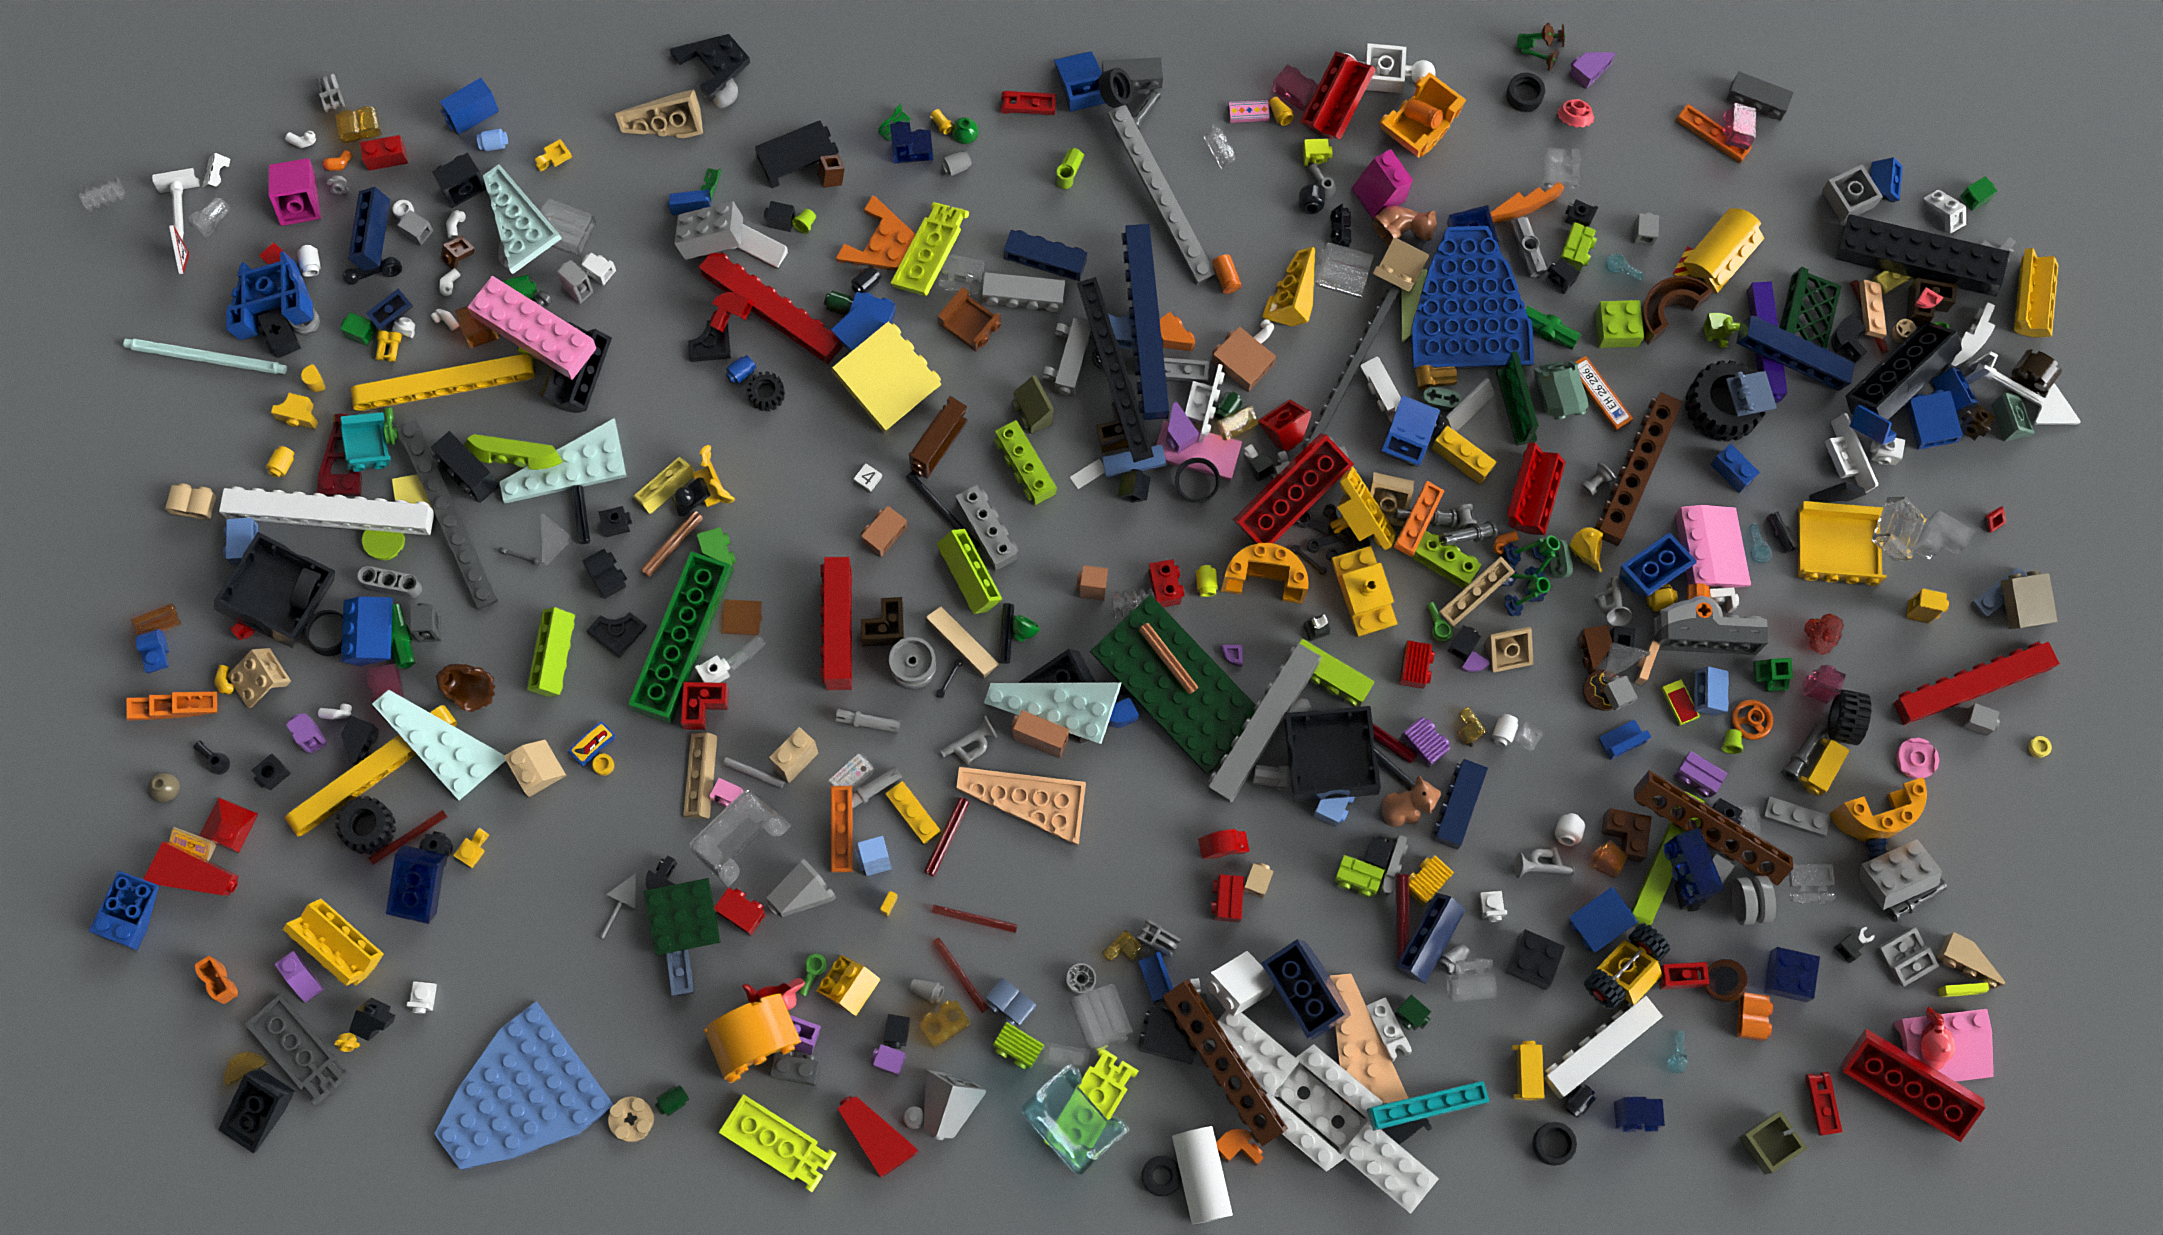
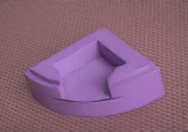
(1233, 654)
(1475, 663)

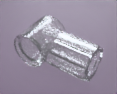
(207, 219)

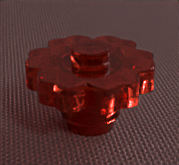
(1824, 633)

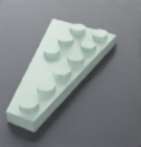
(519, 222)
(585, 462)
(1076, 706)
(449, 752)

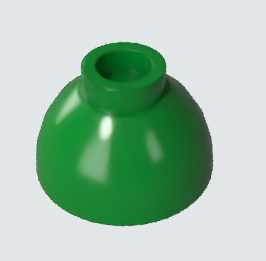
(965, 130)
(1024, 628)

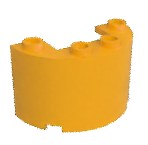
(1414, 135)
(1268, 562)
(1857, 820)
(751, 1035)

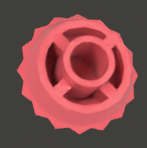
(1576, 113)

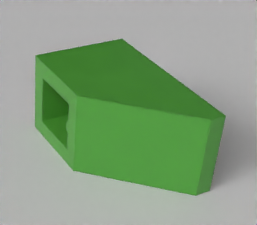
(714, 545)

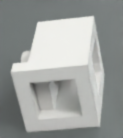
(598, 268)
(713, 677)

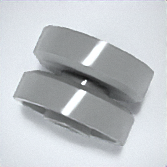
(912, 675)
(1753, 900)

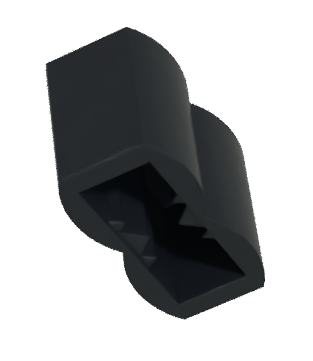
(604, 573)

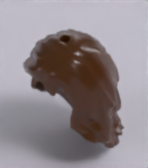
(466, 686)

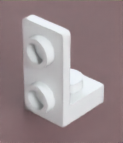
(1952, 209)

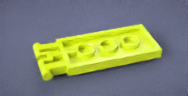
(929, 249)
(1106, 1083)
(776, 1142)

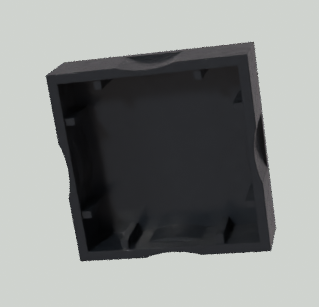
(262, 587)
(1331, 754)

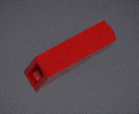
(187, 871)
(878, 1139)

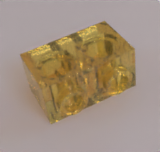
(948, 1028)

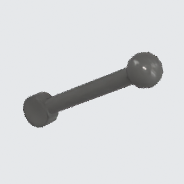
(536, 561)

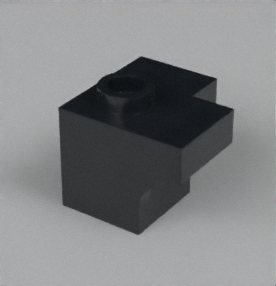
(371, 1018)

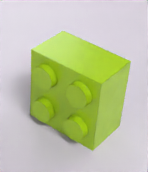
(1619, 324)

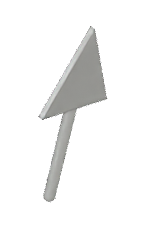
(624, 894)

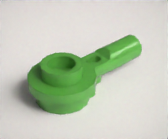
(391, 433)
(1441, 630)
(814, 965)

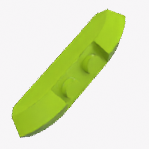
(516, 452)

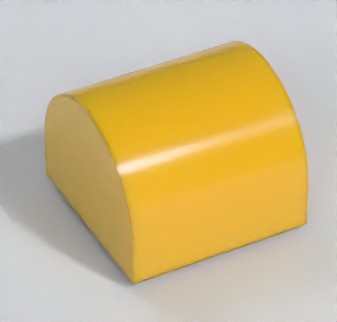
(312, 378)

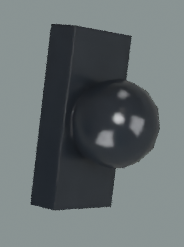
(689, 497)

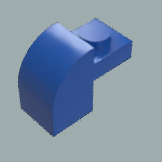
(153, 650)
(1123, 714)

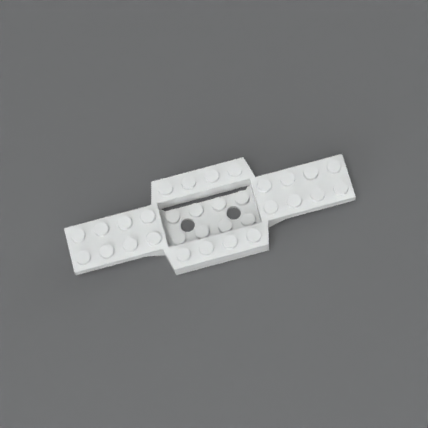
(1366, 1149)

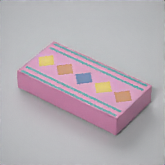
(1249, 111)

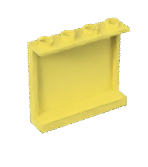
(886, 376)

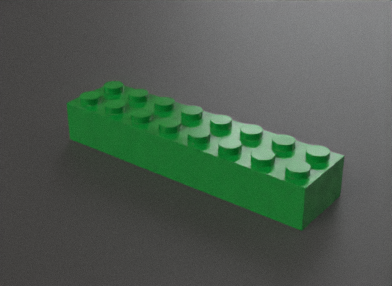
(680, 637)

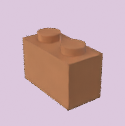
(883, 531)
(1092, 582)

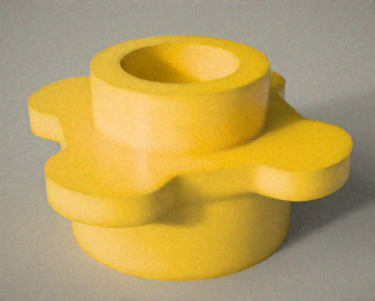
(346, 1042)

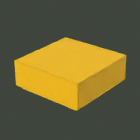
(888, 903)

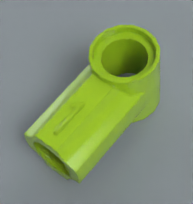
(1069, 168)

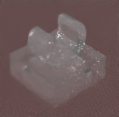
(1528, 736)

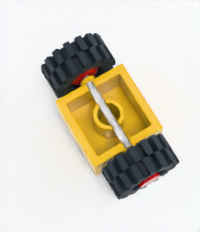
(1629, 968)

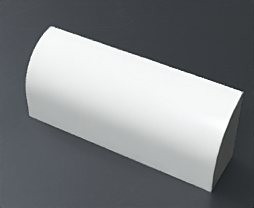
(1202, 1175)

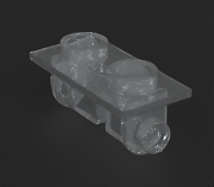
(1216, 139)

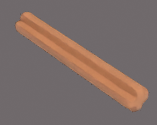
(671, 543)
(1168, 658)

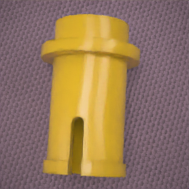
(945, 126)

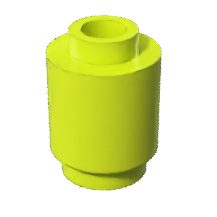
(1206, 581)

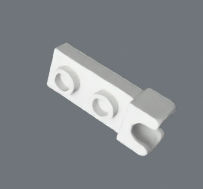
(1388, 1028)

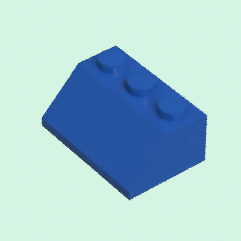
(1656, 566)
(366, 630)

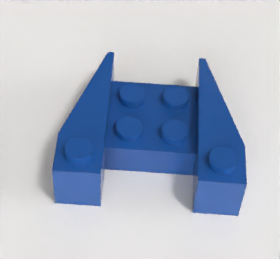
(265, 289)

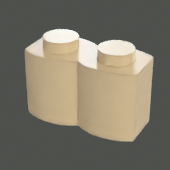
(191, 502)

